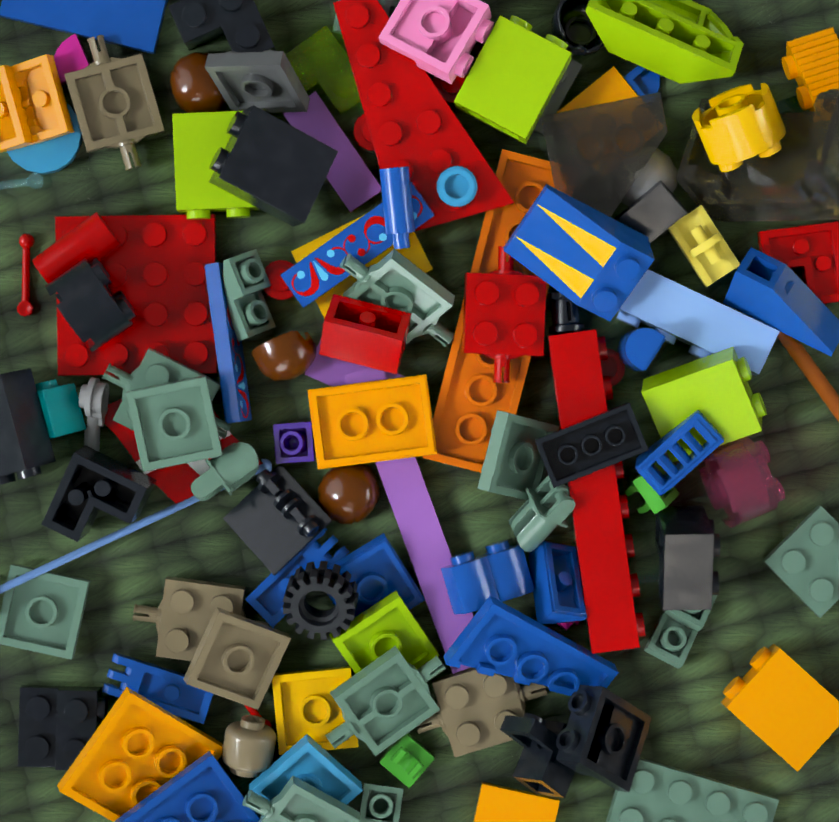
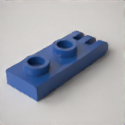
(269, 595)
(159, 686)

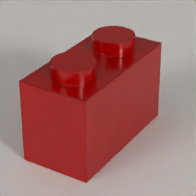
(364, 333)

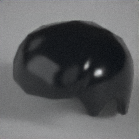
(575, 28)

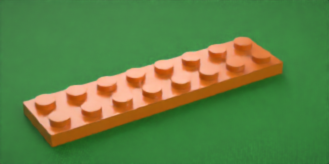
(467, 392)

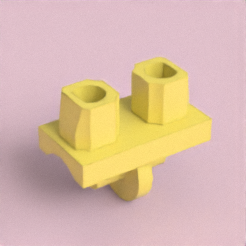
(703, 246)

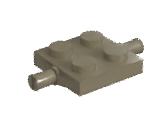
(114, 103)
(187, 612)
(475, 708)

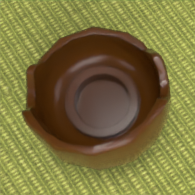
(194, 87)
(285, 355)
(349, 493)

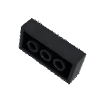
(591, 444)

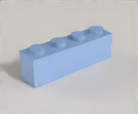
(696, 321)

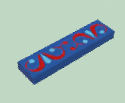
(363, 239)
(228, 350)

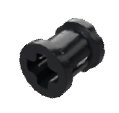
(564, 314)

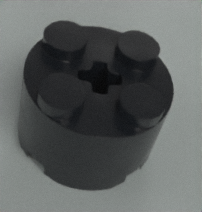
(91, 304)

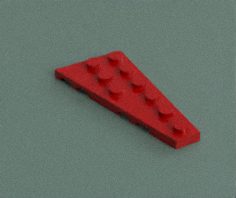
(410, 116)

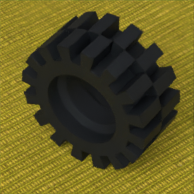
(315, 619)

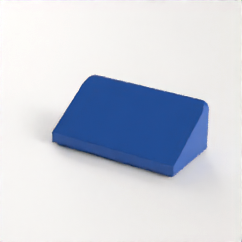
(557, 583)

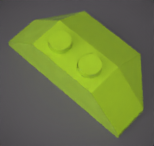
(667, 37)

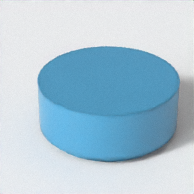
(457, 186)

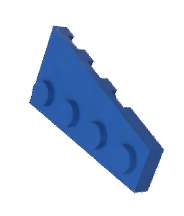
(526, 650)

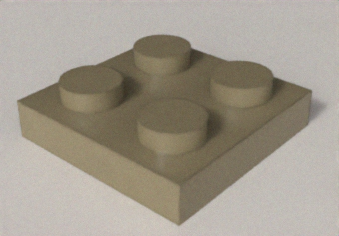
(237, 658)

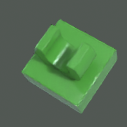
(653, 500)
(407, 759)

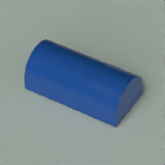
(639, 348)

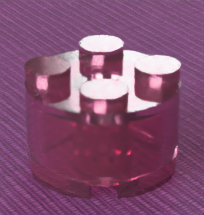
(741, 481)

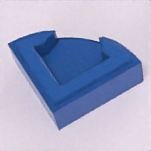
(643, 81)

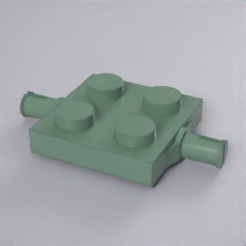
(403, 287)
(155, 370)
(385, 701)
(300, 803)

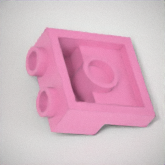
(438, 34)

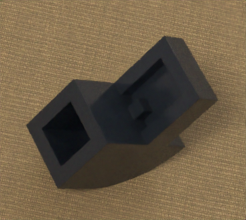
(538, 763)

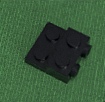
(57, 723)
(603, 736)

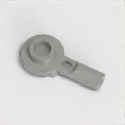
(95, 401)

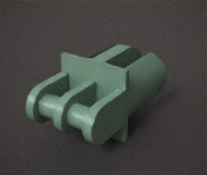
(227, 471)
(541, 514)

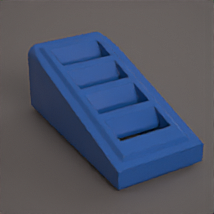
(663, 483)

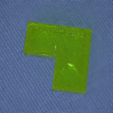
(325, 62)

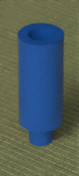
(397, 205)

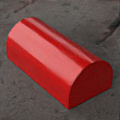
(87, 240)

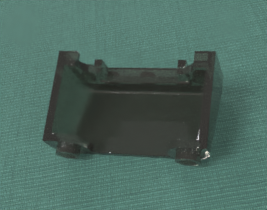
(786, 186)

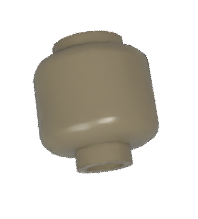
(249, 746)

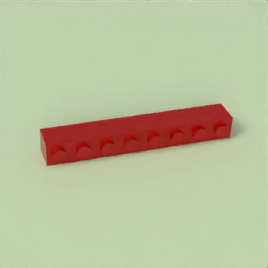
(599, 508)

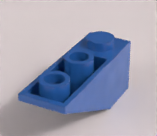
(781, 300)

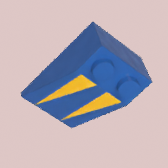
(580, 252)

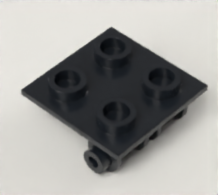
(277, 519)

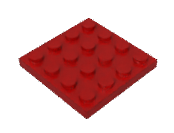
(165, 283)

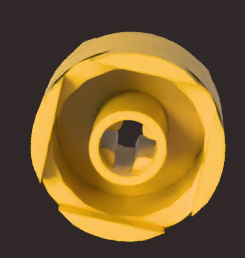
(740, 126)

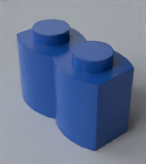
(497, 574)

